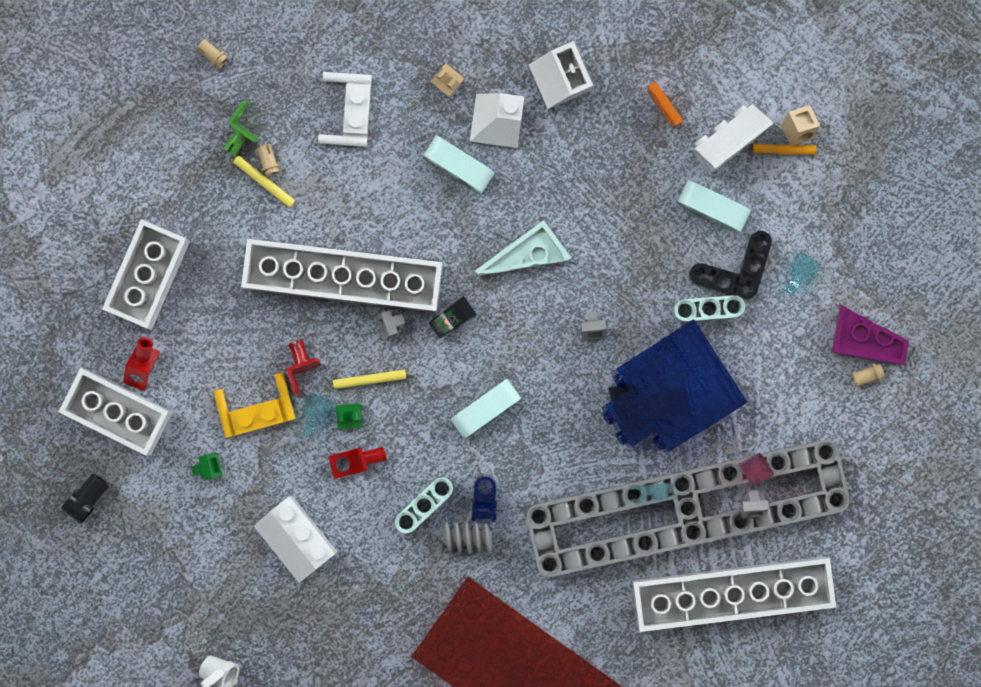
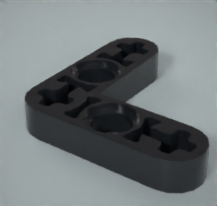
(744, 275)

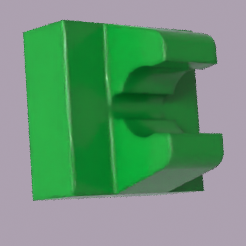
(349, 416)
(208, 467)

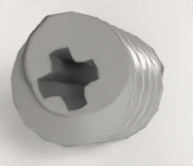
(467, 538)

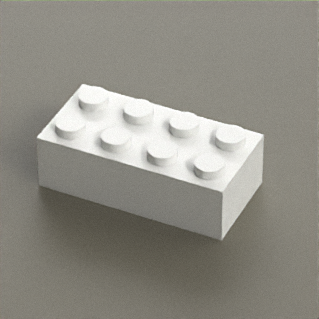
(146, 274)
(115, 412)

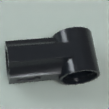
(81, 503)

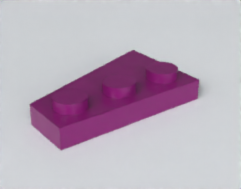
(866, 339)

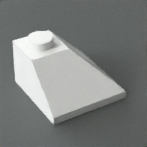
(497, 119)

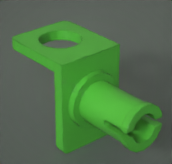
(240, 133)

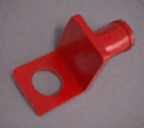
(141, 363)
(301, 364)
(357, 460)

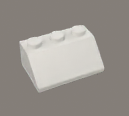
(731, 137)
(295, 538)

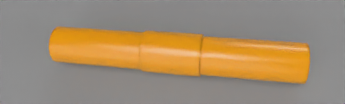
(784, 149)

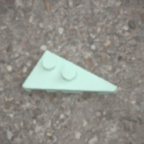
(532, 249)

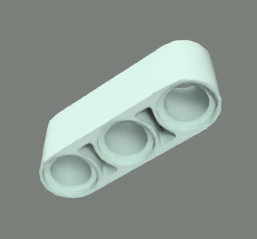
(458, 164)
(714, 206)
(719, 304)
(485, 408)
(419, 516)

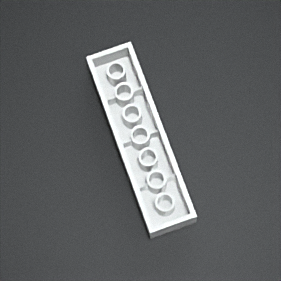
(342, 275)
(733, 594)

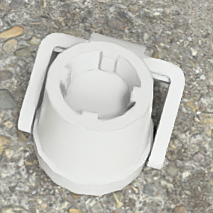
(218, 672)

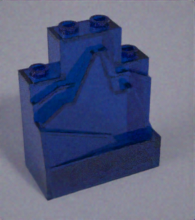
(672, 391)

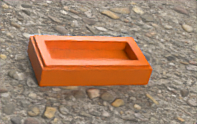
(664, 105)

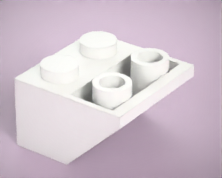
(561, 75)

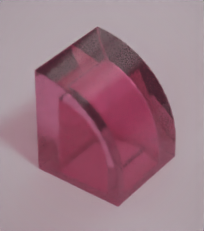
(755, 469)

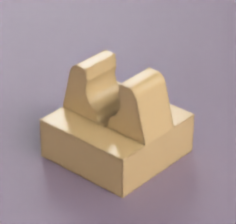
(447, 80)

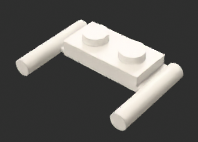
(355, 112)

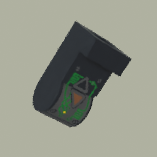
(452, 317)

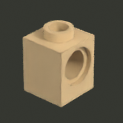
(800, 125)

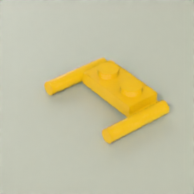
(257, 415)

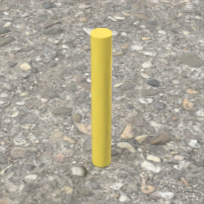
(264, 181)
(369, 379)

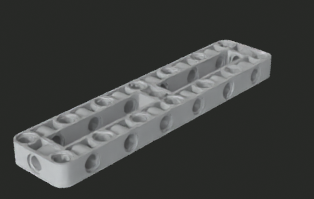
(674, 536)

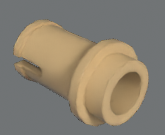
(212, 54)
(268, 160)
(868, 375)

